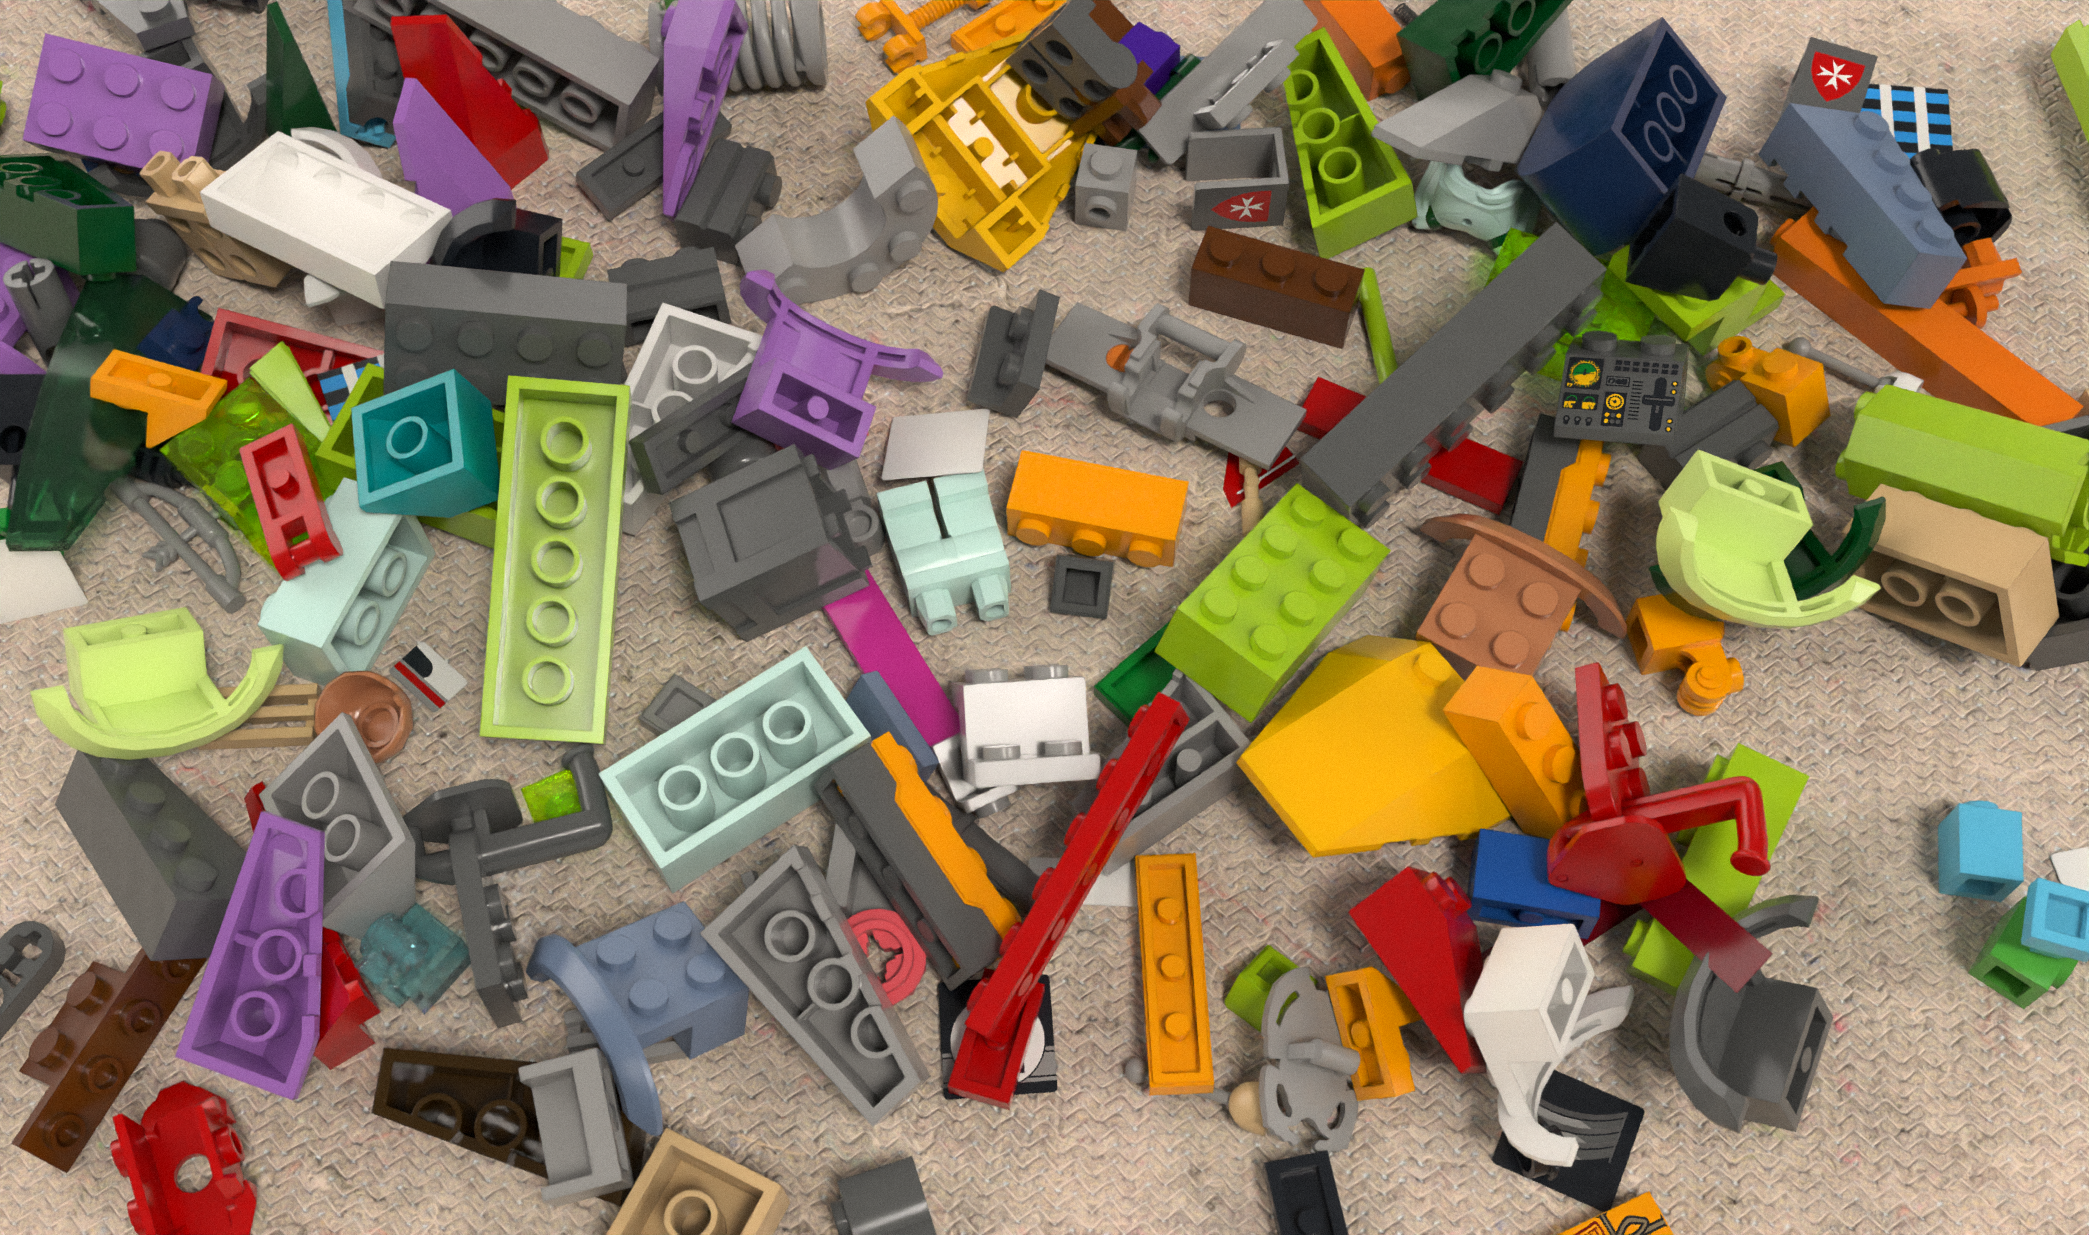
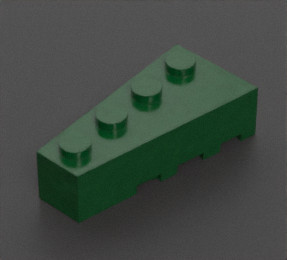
(65, 216)

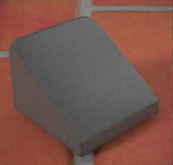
(1082, 585)

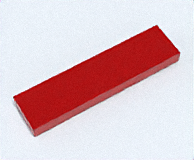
(1467, 472)

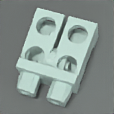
(951, 570)

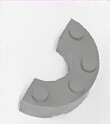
(858, 238)

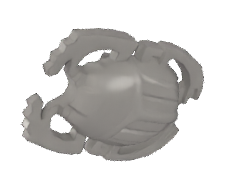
(1309, 1064)

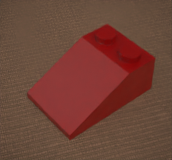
(1431, 951)

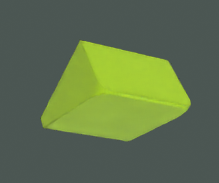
(1254, 983)

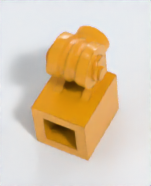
(1780, 380)
(1672, 639)

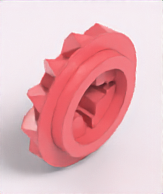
(892, 935)

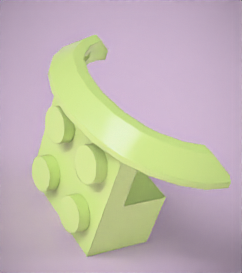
(1728, 546)
(148, 688)

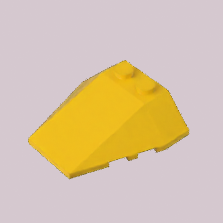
(989, 147)
(1371, 754)

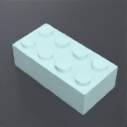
(734, 768)

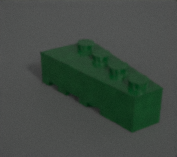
(1472, 39)

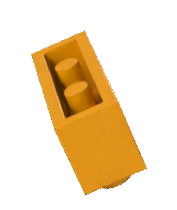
(1096, 509)
(1520, 748)

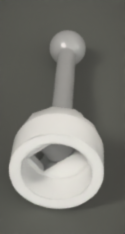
(1904, 380)

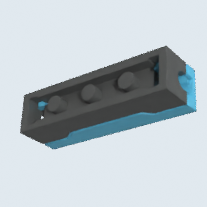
(365, 76)

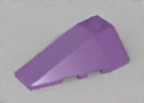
(698, 65)
(440, 155)
(263, 979)

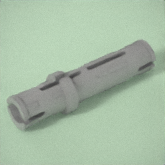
(1749, 182)

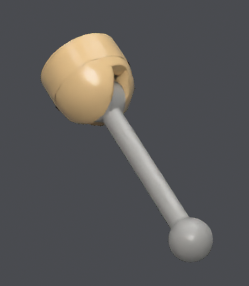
(1242, 1101)

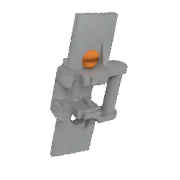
(1166, 399)

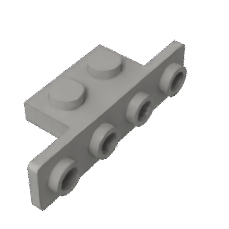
(1230, 77)

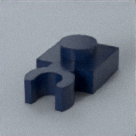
(179, 337)

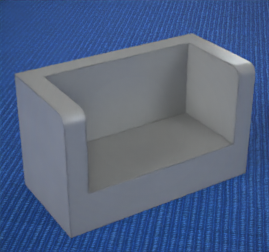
(579, 1127)

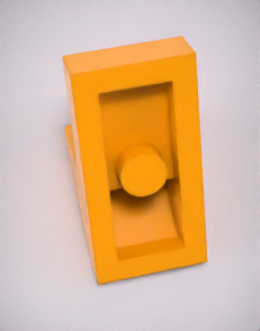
(168, 393)
(1368, 1020)

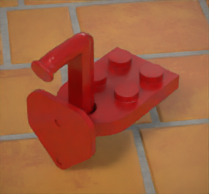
(1622, 841)

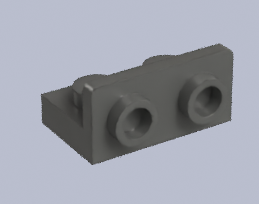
(1013, 355)

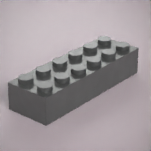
(1455, 378)

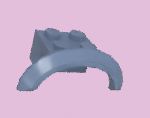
(642, 988)

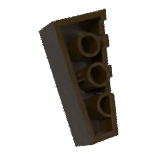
(477, 1107)

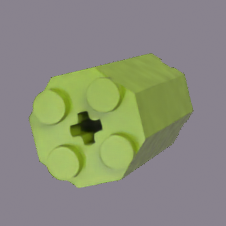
(1972, 463)

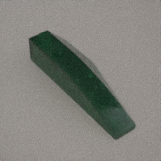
(74, 439)

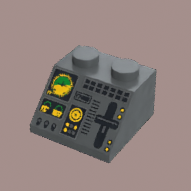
(1622, 389)

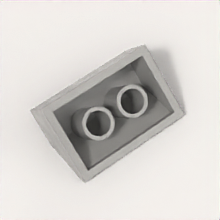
(366, 839)

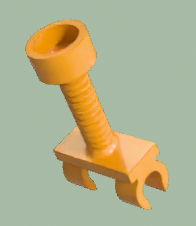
(908, 43)

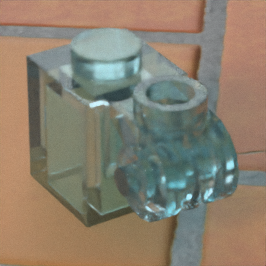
(412, 958)

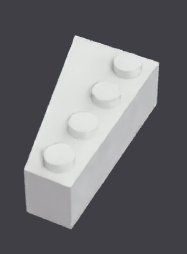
(675, 365)

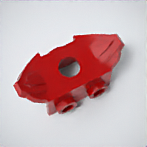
(174, 1128)

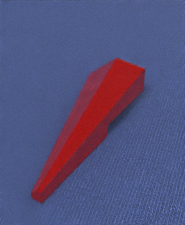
(344, 994)

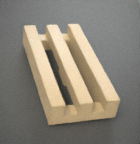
(274, 737)

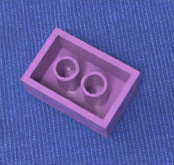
(119, 106)

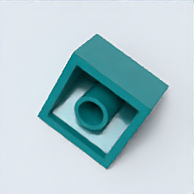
(426, 449)

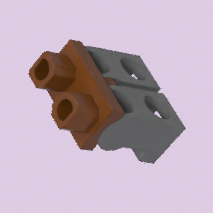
(1085, 74)

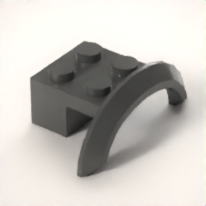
(232, 137)
(1753, 1048)

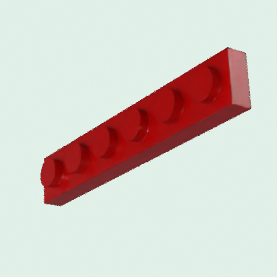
(1064, 888)

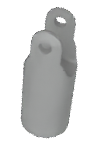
(1551, 61)

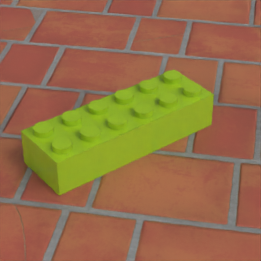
(556, 561)

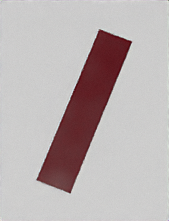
(1705, 928)

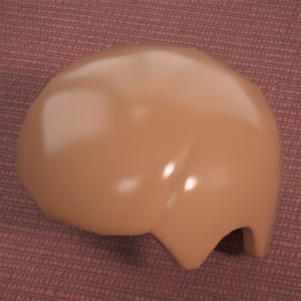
(376, 706)

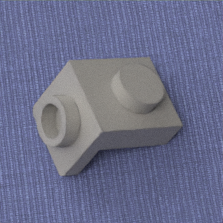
(965, 796)

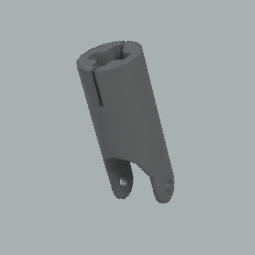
(40, 302)

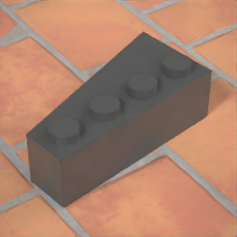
(153, 853)

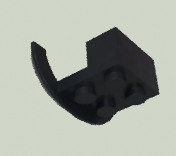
(502, 239)

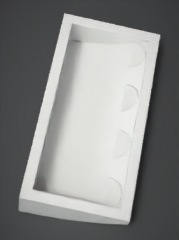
(323, 215)

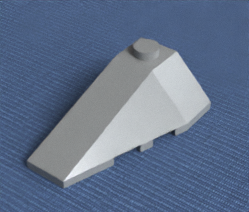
(1472, 121)

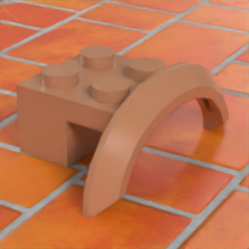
(1507, 597)

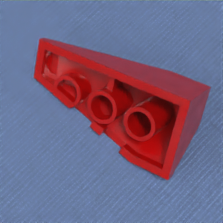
(480, 105)

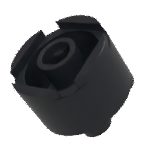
(1964, 193)

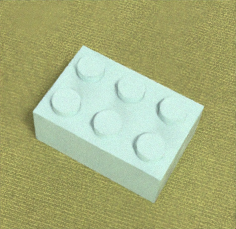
(348, 607)

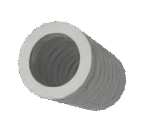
(766, 59)

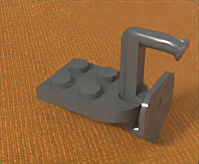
(483, 841)

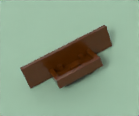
(95, 1049)

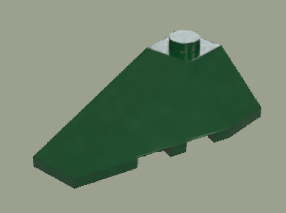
(290, 87)

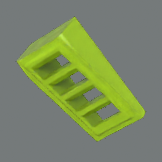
(284, 381)

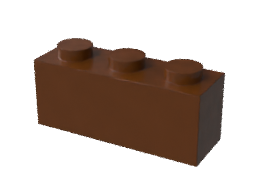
(1275, 287)

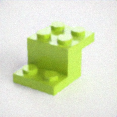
(1702, 321)

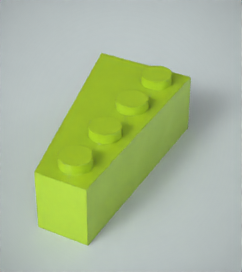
(1348, 176)
(1706, 855)

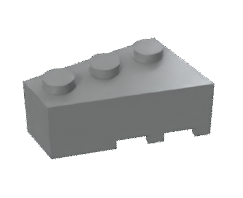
(1192, 778)

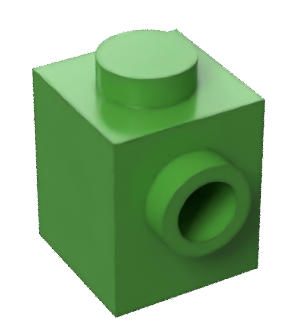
(2015, 969)

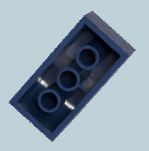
(1622, 137)

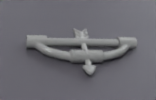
(201, 522)

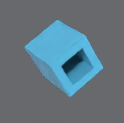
(1980, 851)

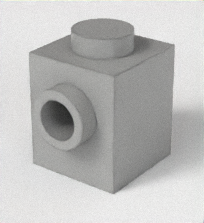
(1105, 186)

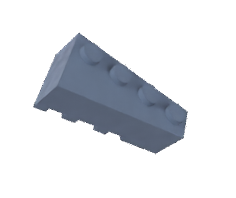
(1867, 200)

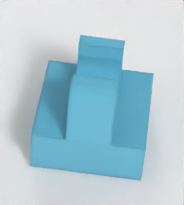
(2056, 920)

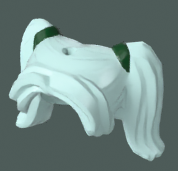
(1457, 203)

